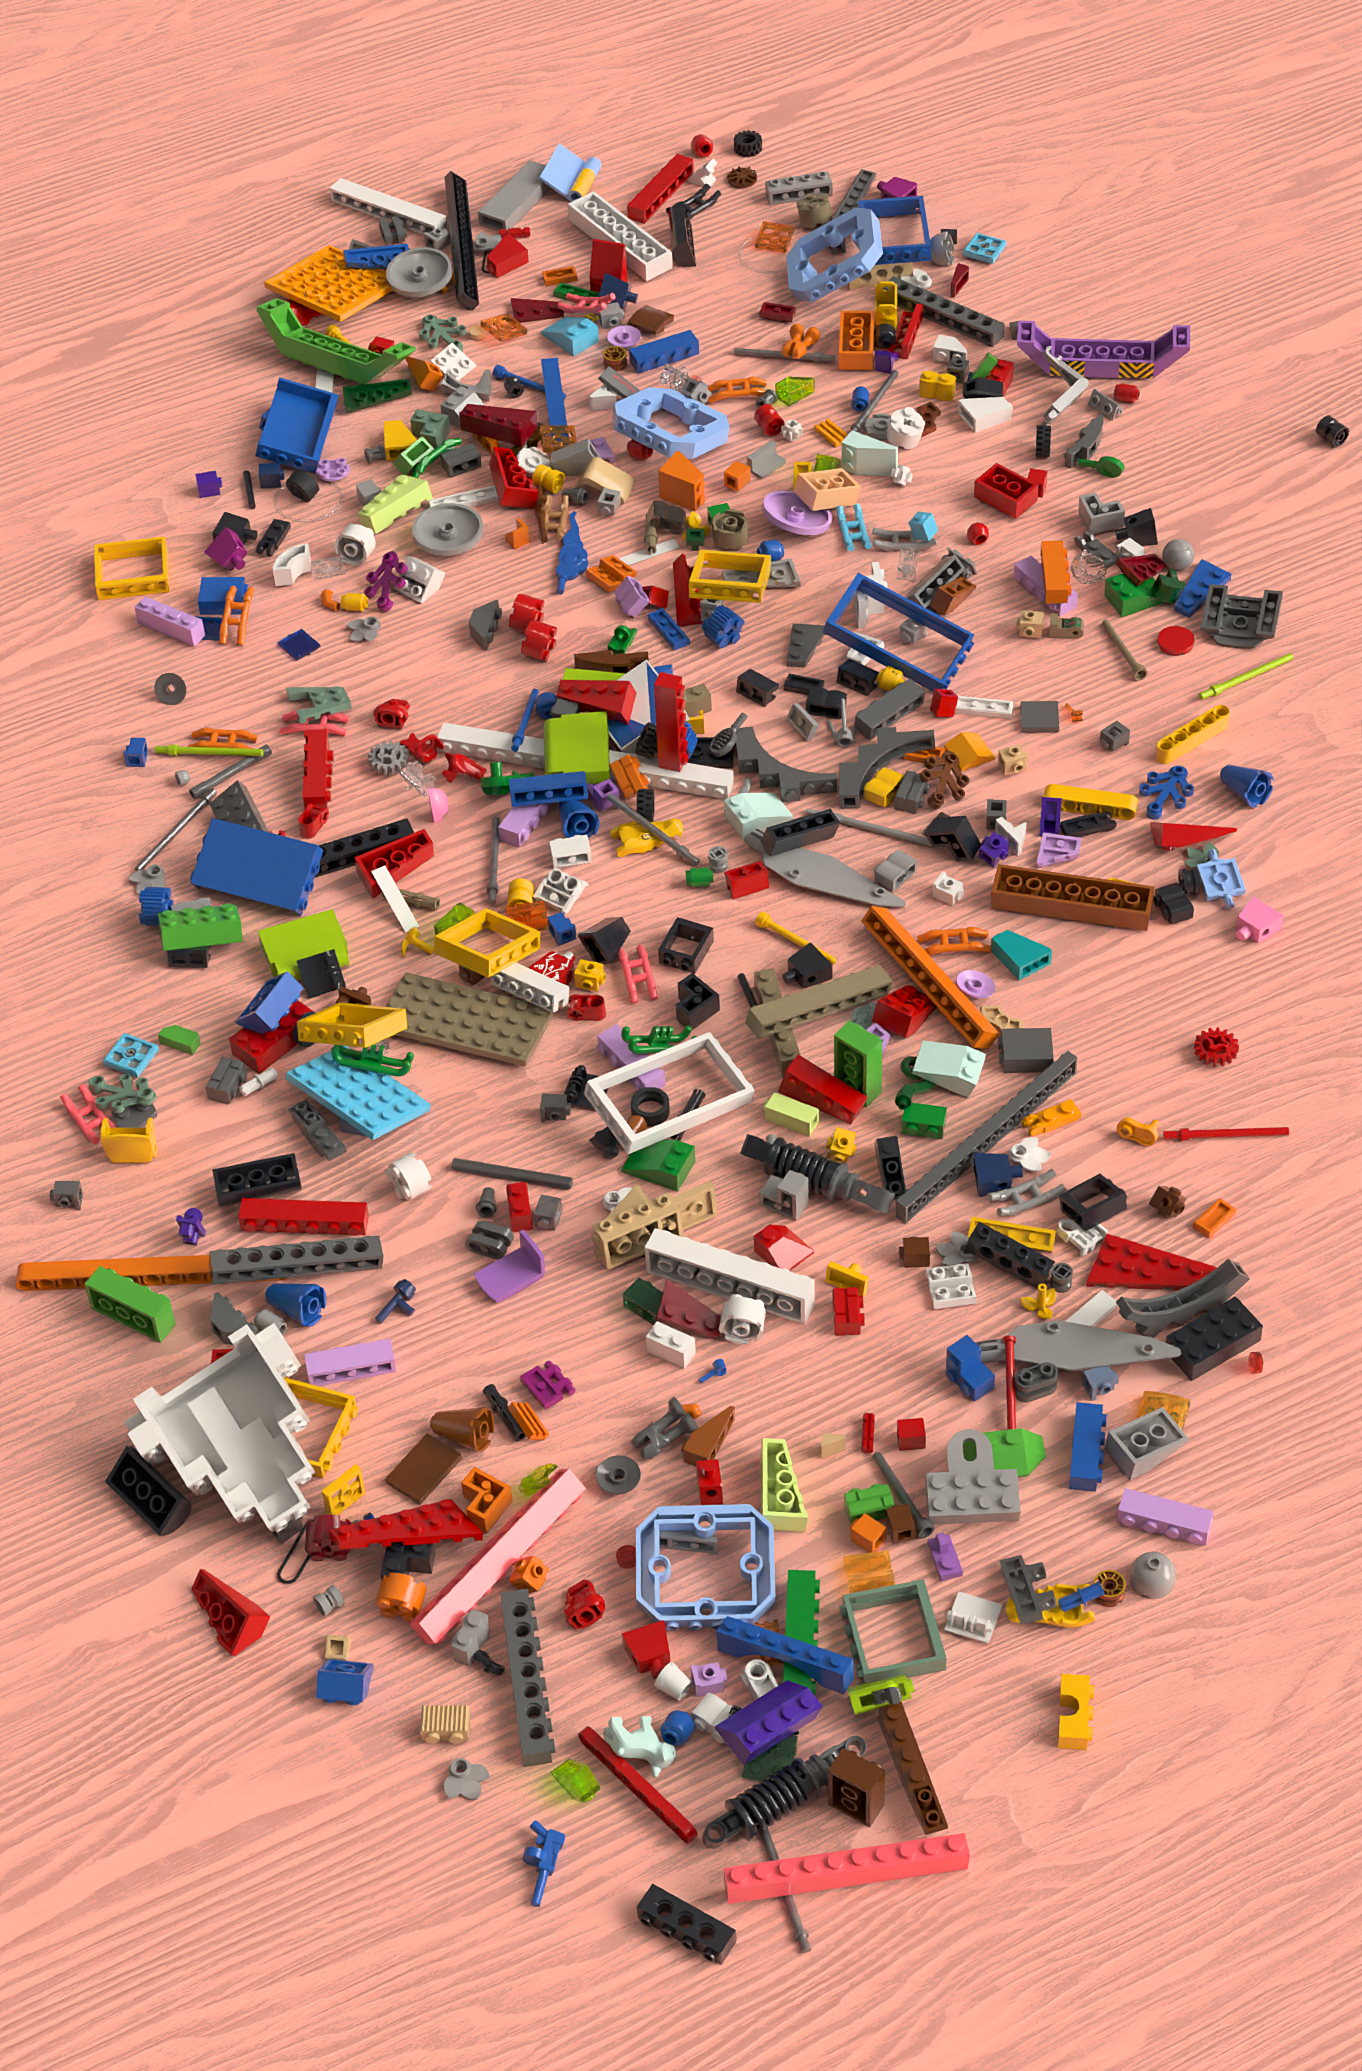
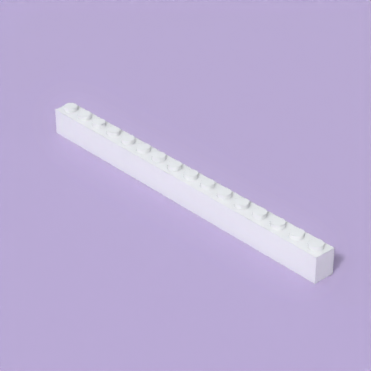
(497, 747)

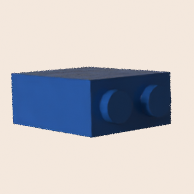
(214, 591)

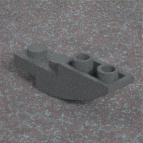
(1087, 444)
(316, 1131)

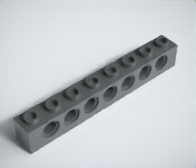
(949, 313)
(295, 1259)
(533, 1750)

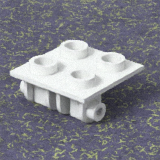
(454, 361)
(973, 1617)

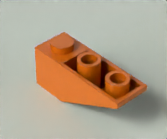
(425, 373)

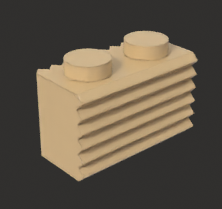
(445, 1723)

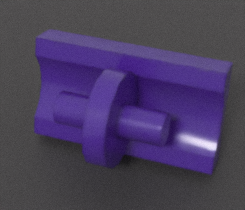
(191, 1226)

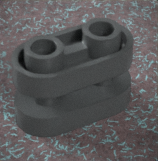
(399, 231)
(489, 1240)
(1036, 1382)

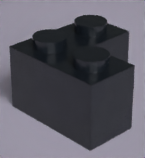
(956, 834)
(696, 1002)
(408, 1558)

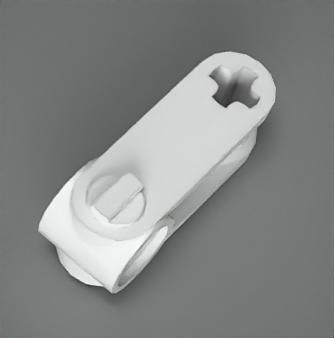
(758, 1685)

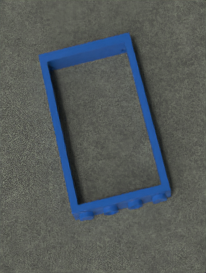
(896, 207)
(909, 609)

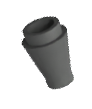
(577, 495)
(486, 1204)

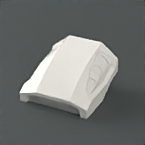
(560, 890)

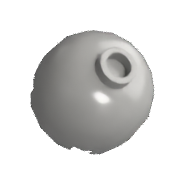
(942, 249)
(1152, 1575)

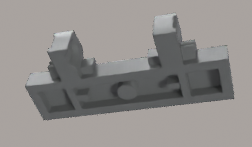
(1019, 1582)

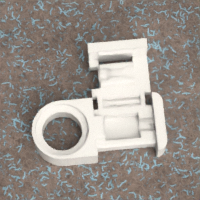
(1083, 1240)

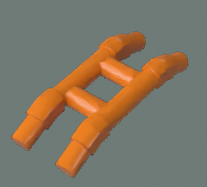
(729, 392)
(240, 622)
(214, 733)
(962, 946)

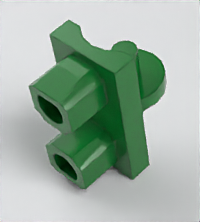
(622, 639)

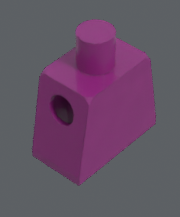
(897, 187)
(227, 550)

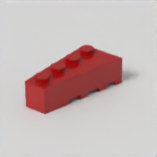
(510, 480)
(600, 696)
(398, 856)

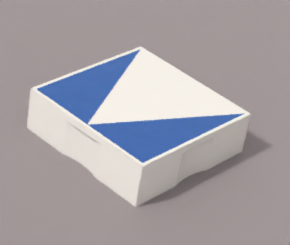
(643, 710)

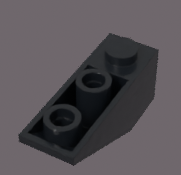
(890, 1165)

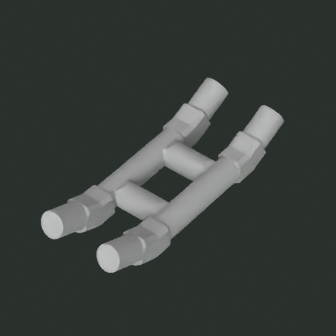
(895, 545)
(1031, 1185)

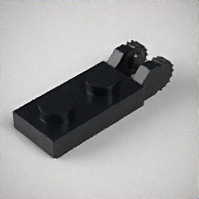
(273, 537)
(1088, 824)

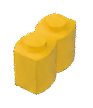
(937, 385)
(883, 787)

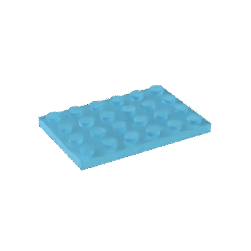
(362, 1098)

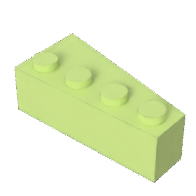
(393, 502)
(779, 1493)

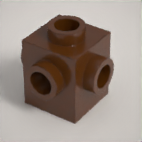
(1168, 1201)

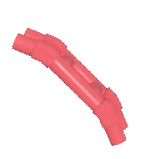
(596, 305)
(331, 728)
(632, 979)
(78, 1114)

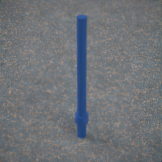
(518, 737)

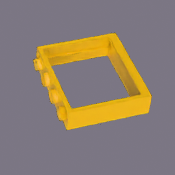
(131, 586)
(730, 589)
(525, 942)
(359, 1021)
(332, 1399)

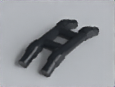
(697, 198)

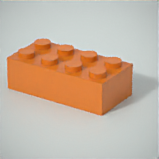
(856, 340)

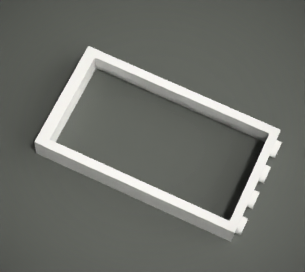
(632, 1142)

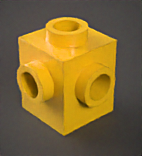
(589, 975)
(841, 1145)

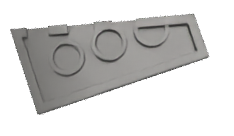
(781, 575)

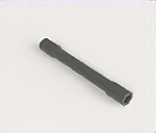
(205, 786)

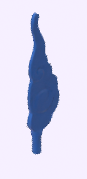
(571, 557)

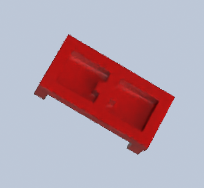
(747, 879)

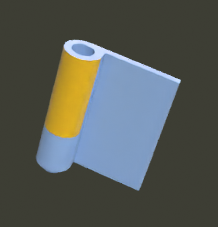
(569, 173)

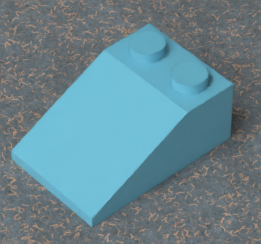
(573, 334)

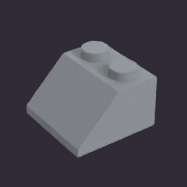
(456, 402)

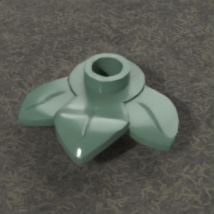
(1198, 856)

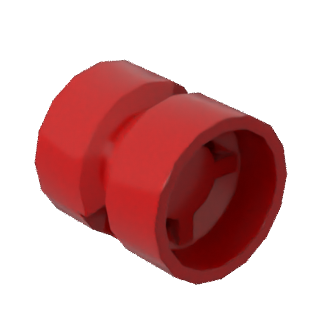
(769, 420)

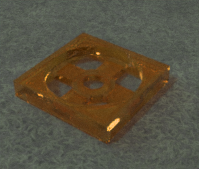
(783, 247)
(503, 334)
(557, 430)

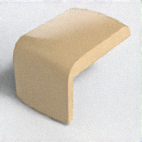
(604, 475)

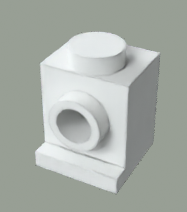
(1129, 549)
(947, 889)

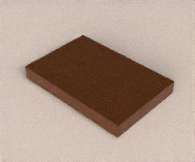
(423, 1468)

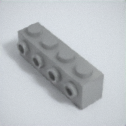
(797, 187)

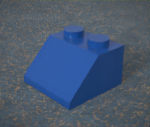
(344, 1681)

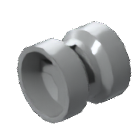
(718, 859)
(328, 1600)

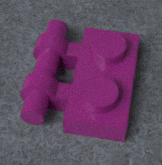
(541, 1386)

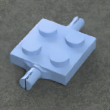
(1221, 879)

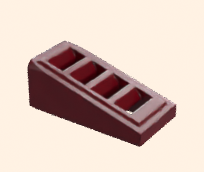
(959, 279)

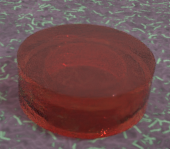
(1255, 1362)
(626, 1556)

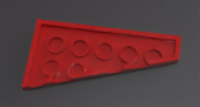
(412, 1527)

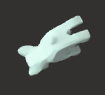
(639, 1744)

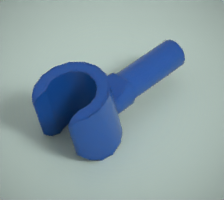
(719, 1370)

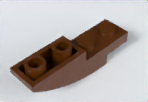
(606, 662)

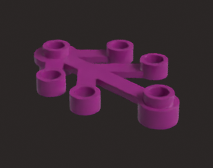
(389, 561)

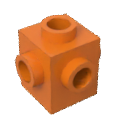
(529, 1574)

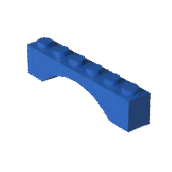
(824, 1666)

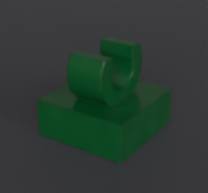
(695, 538)

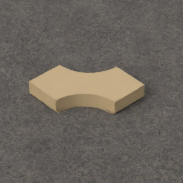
(999, 1019)

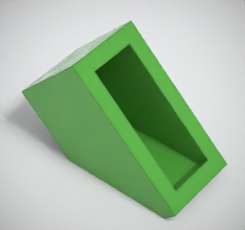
(412, 455)

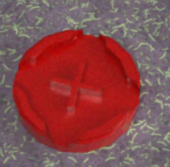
(1175, 640)

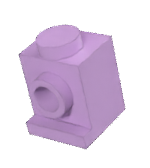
(708, 1679)

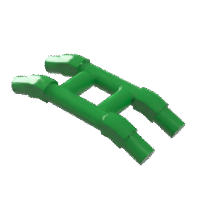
(447, 445)

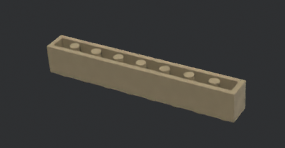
(818, 1001)

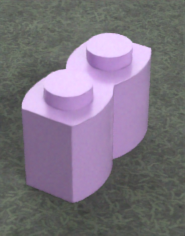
(631, 596)

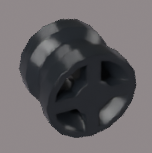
(513, 387)

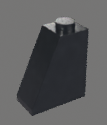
(605, 939)

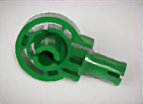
(498, 783)

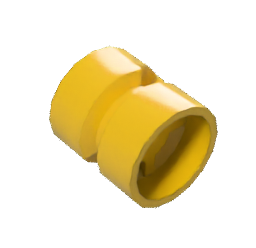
(547, 478)
(520, 892)

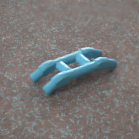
(859, 523)

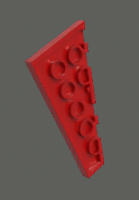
(1143, 1267)

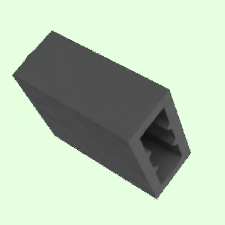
(1025, 1050)

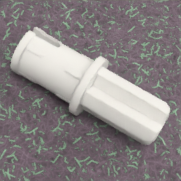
(259, 1081)

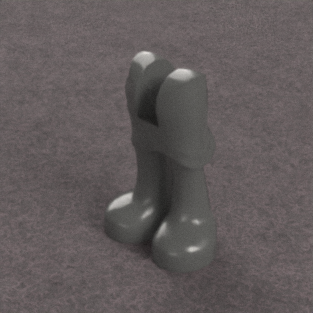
(653, 1430)

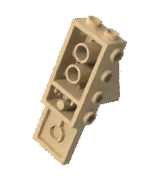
(635, 1218)

